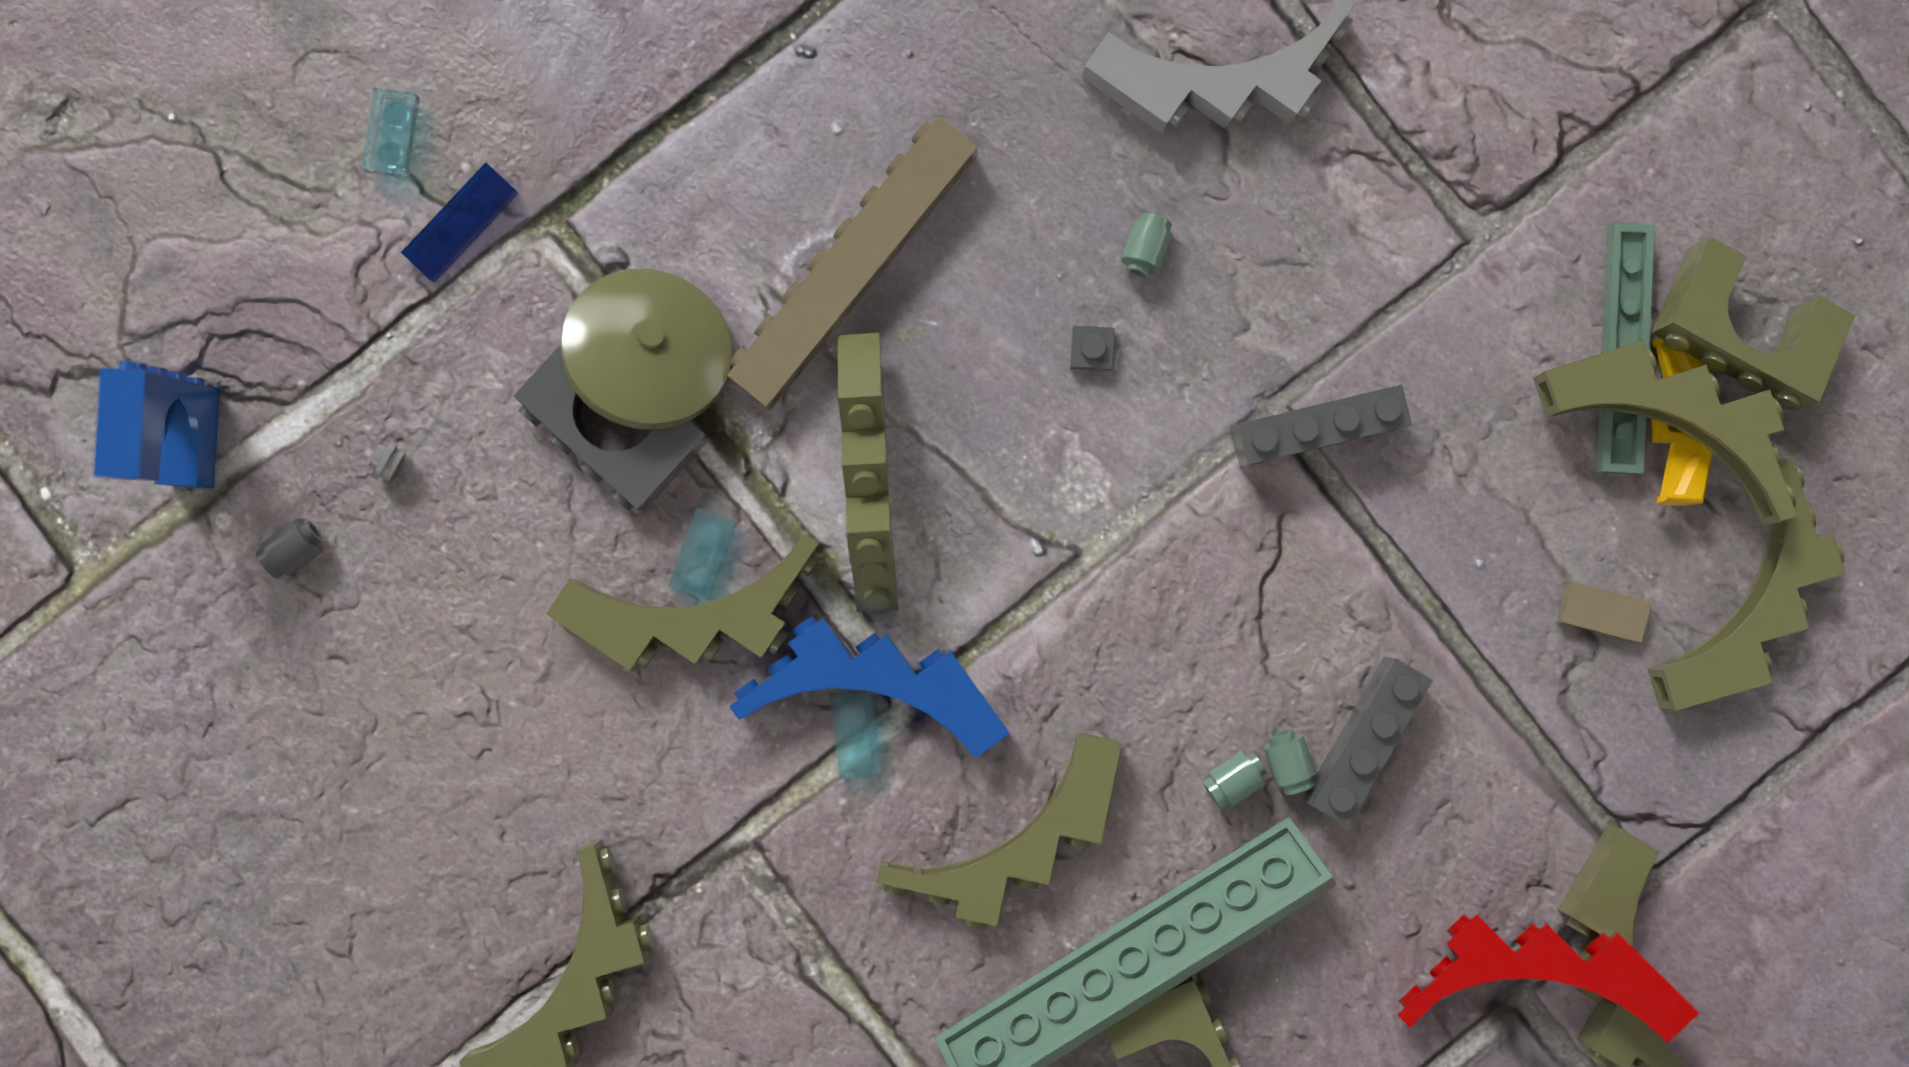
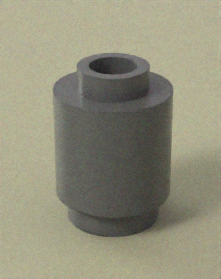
(290, 548)

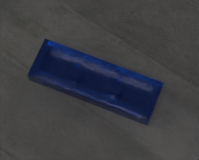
(459, 222)

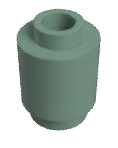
(1147, 245)
(1290, 762)
(1235, 779)

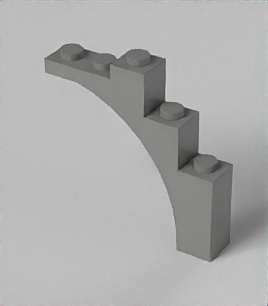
(1158, 88)

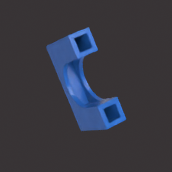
(156, 426)

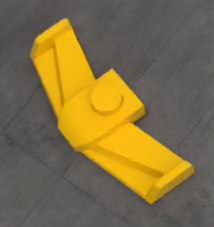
(1687, 459)

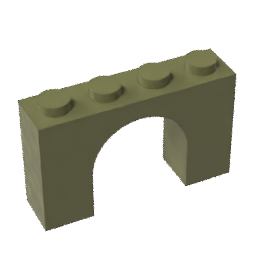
(1699, 323)
(1173, 1016)

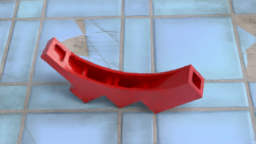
(1610, 970)

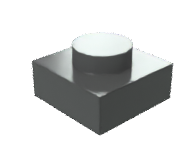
(1092, 348)

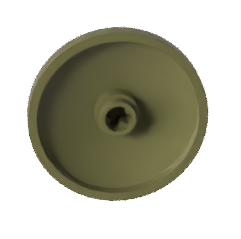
(646, 349)

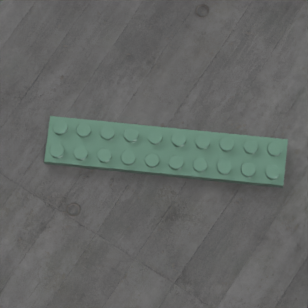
(1143, 955)

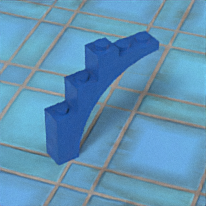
(825, 663)

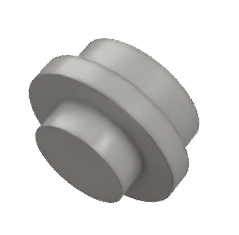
(386, 461)

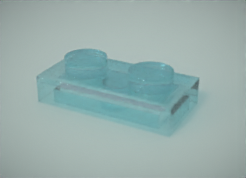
(390, 132)
(702, 554)
(856, 735)

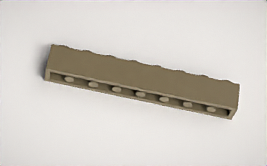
(853, 262)

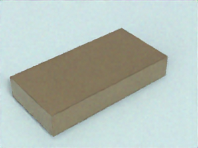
(1604, 612)

